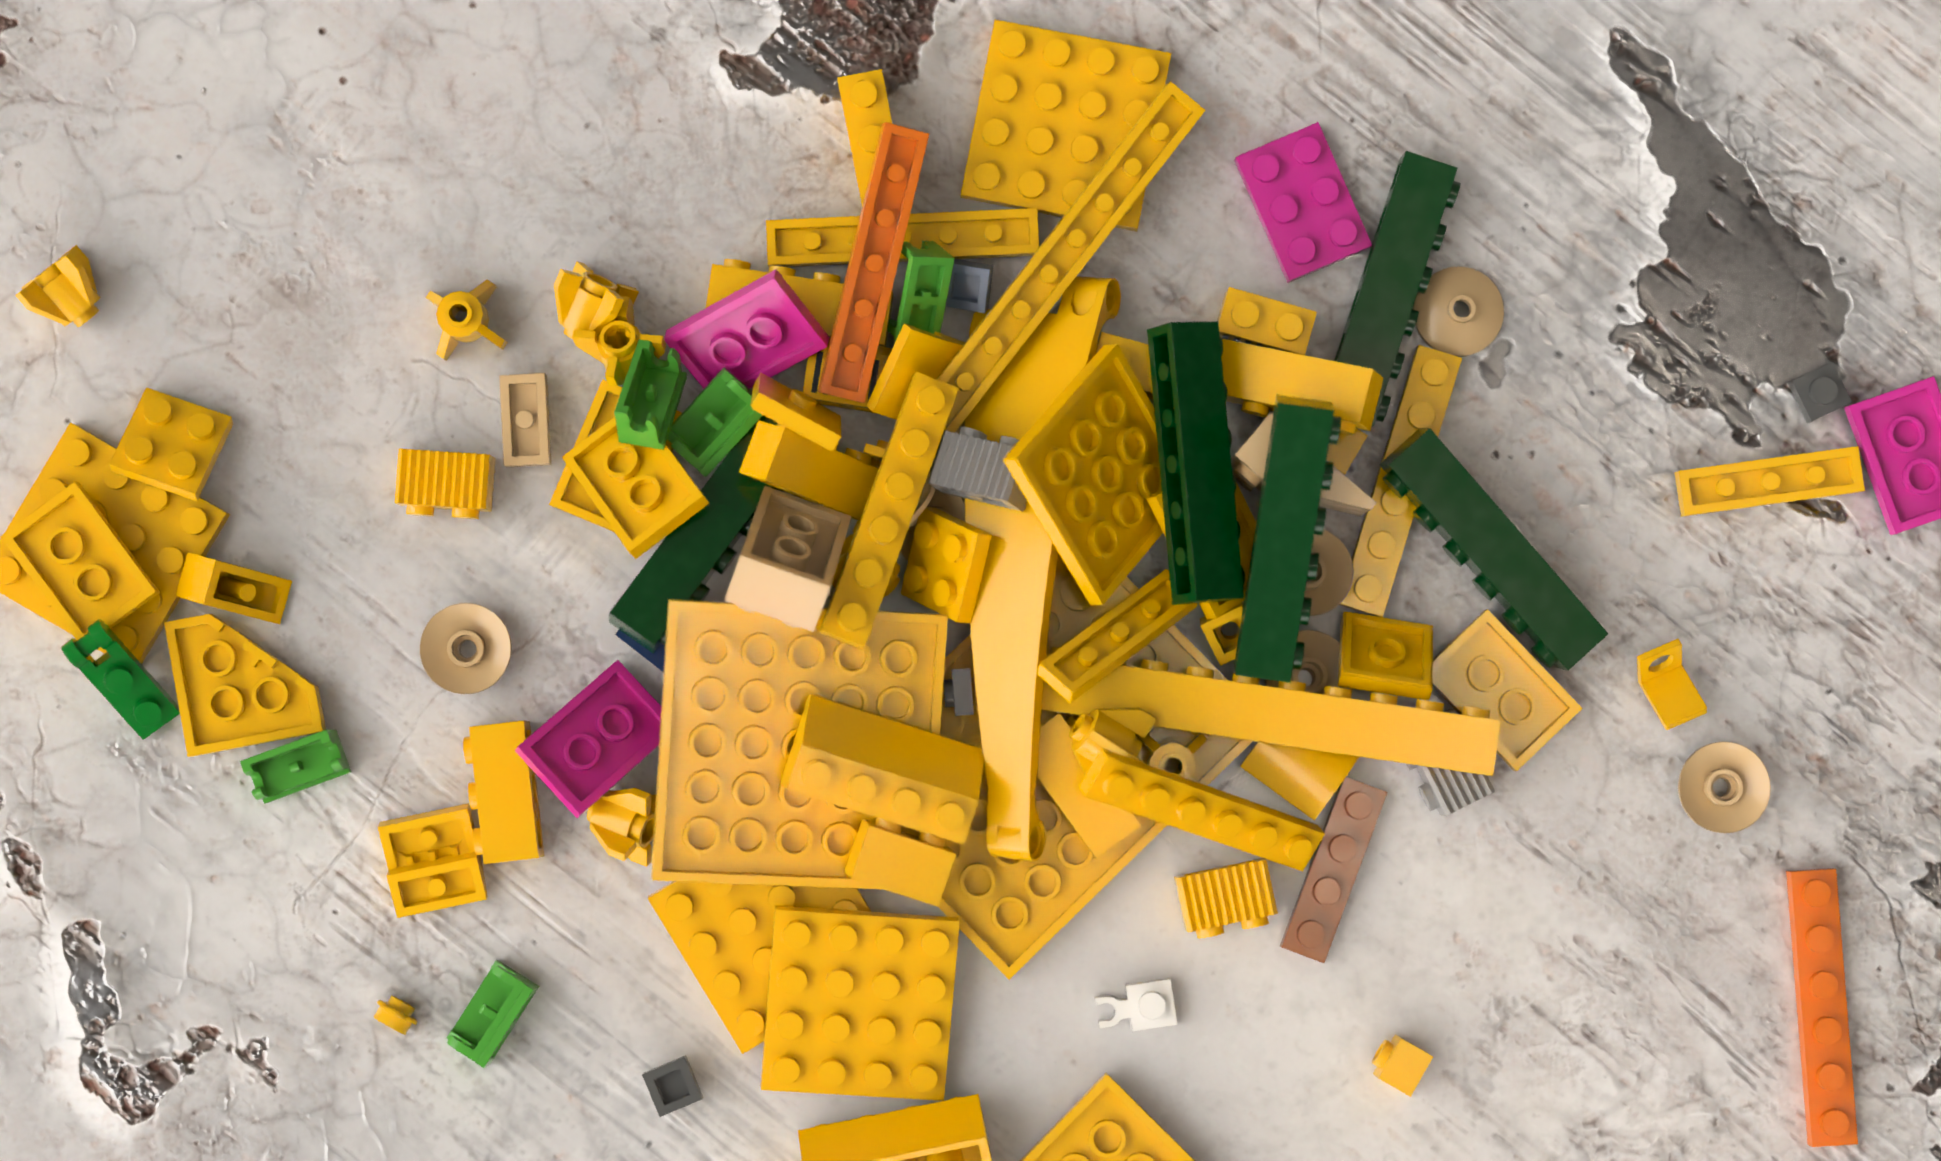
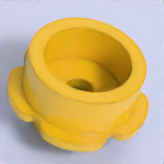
(395, 1014)

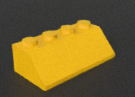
(885, 769)
(917, 1133)

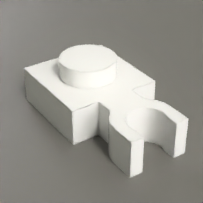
(1147, 1005)

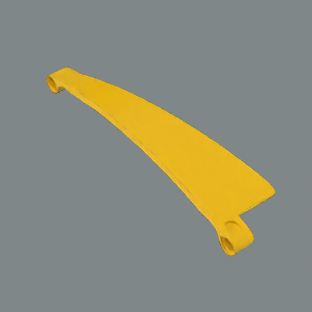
(1020, 567)

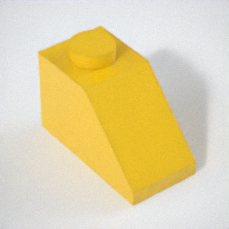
(233, 588)

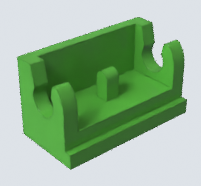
(923, 288)
(649, 397)
(714, 422)
(296, 766)
(491, 1014)

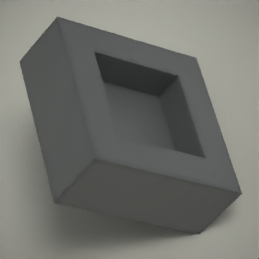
(1819, 392)
(959, 692)
(672, 1086)

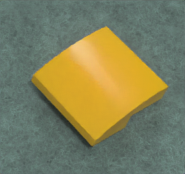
(912, 352)
(1299, 774)
(432, 860)

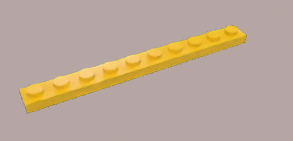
(1068, 249)

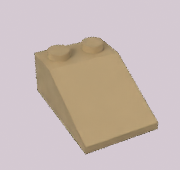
(1250, 466)
(788, 559)

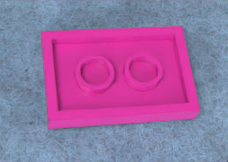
(1303, 202)
(748, 333)
(1902, 452)
(594, 739)

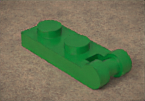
(122, 679)

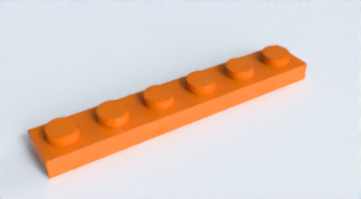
(873, 262)
(1822, 1007)

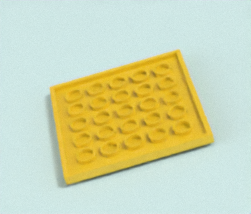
(729, 725)

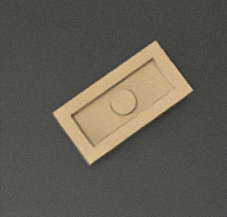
(525, 420)

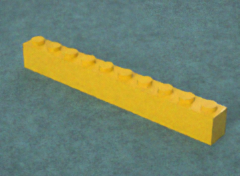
(1295, 717)

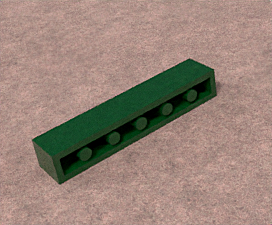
(1397, 268)
(1195, 462)
(1284, 538)
(1492, 549)
(692, 551)

